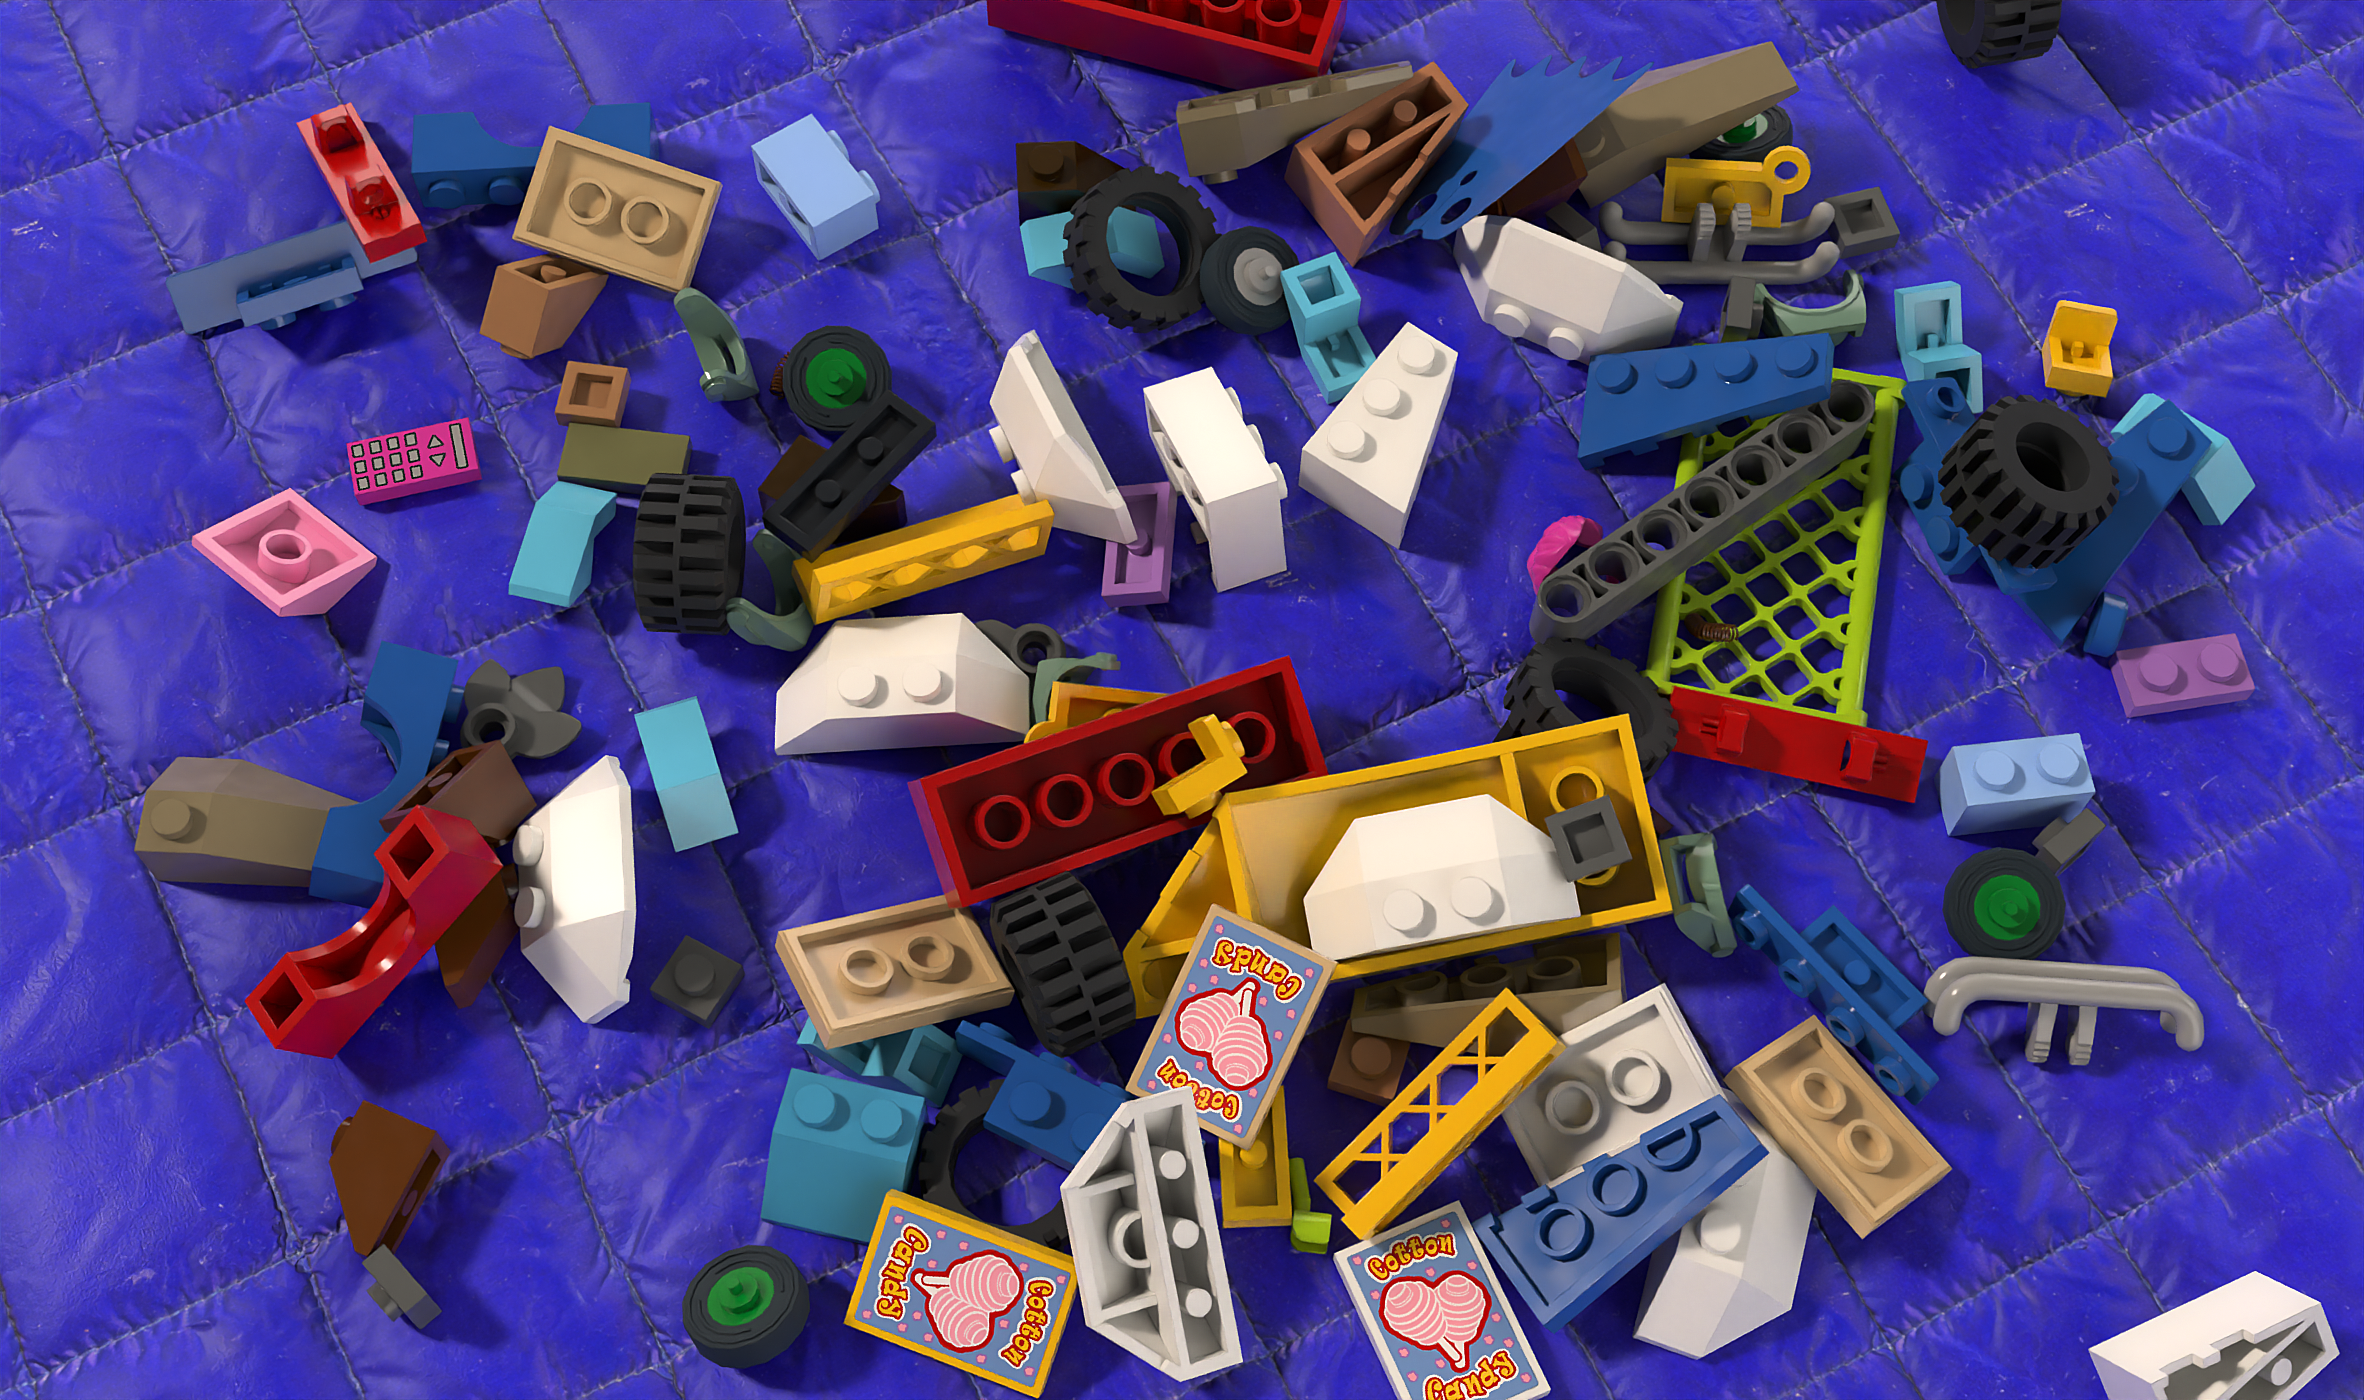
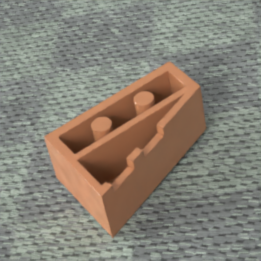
(1374, 158)

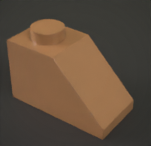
(539, 303)

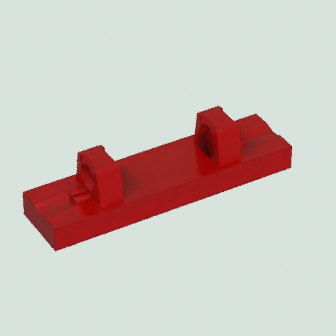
(361, 182)
(1797, 744)

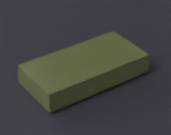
(620, 457)

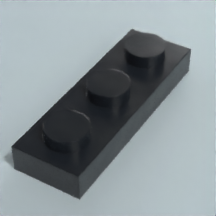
(849, 476)

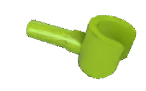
(1309, 1229)

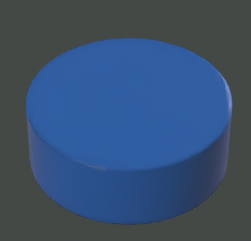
(2105, 624)

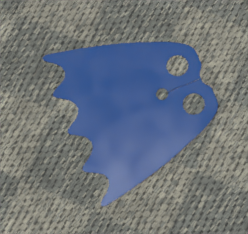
(1508, 137)

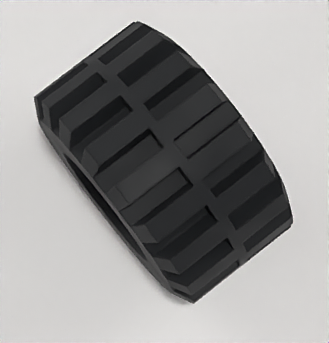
(1998, 30)
(2028, 481)
(688, 552)
(1063, 964)

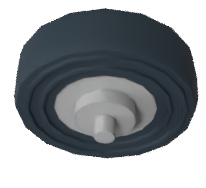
(1244, 280)

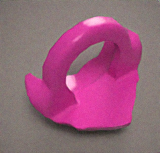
(1557, 541)

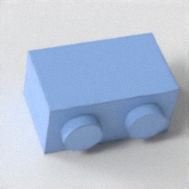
(817, 186)
(2013, 784)

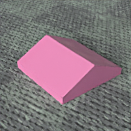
(287, 555)

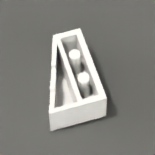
(1380, 435)
(1221, 474)
(2227, 1345)

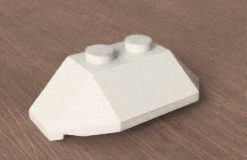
(1560, 291)
(1053, 447)
(901, 688)
(1435, 879)
(580, 891)
(1152, 1239)
(1733, 1259)

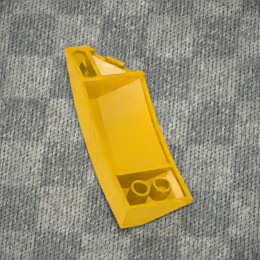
(1277, 838)

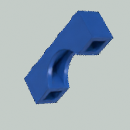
(464, 165)
(405, 710)

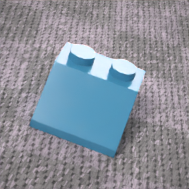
(840, 1154)

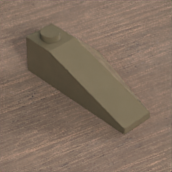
(1676, 113)
(1250, 124)
(232, 824)
(1561, 985)

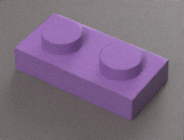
(1142, 569)
(2181, 675)

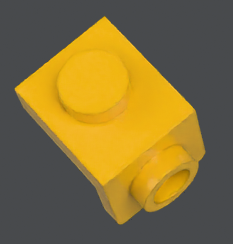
(2078, 349)
(1199, 786)

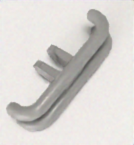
(1718, 250)
(2065, 983)

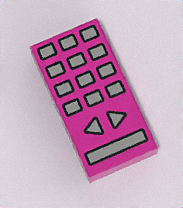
(413, 461)

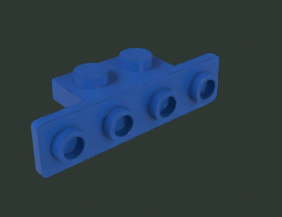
(277, 280)
(1943, 419)
(1847, 982)
(1041, 1098)

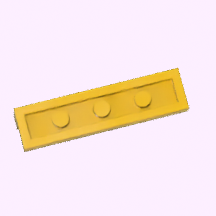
(922, 557)
(1452, 1133)

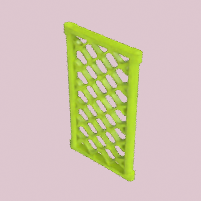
(1861, 589)

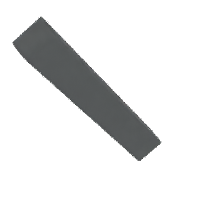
(1691, 537)

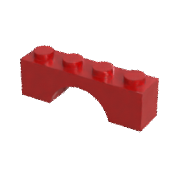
(327, 992)

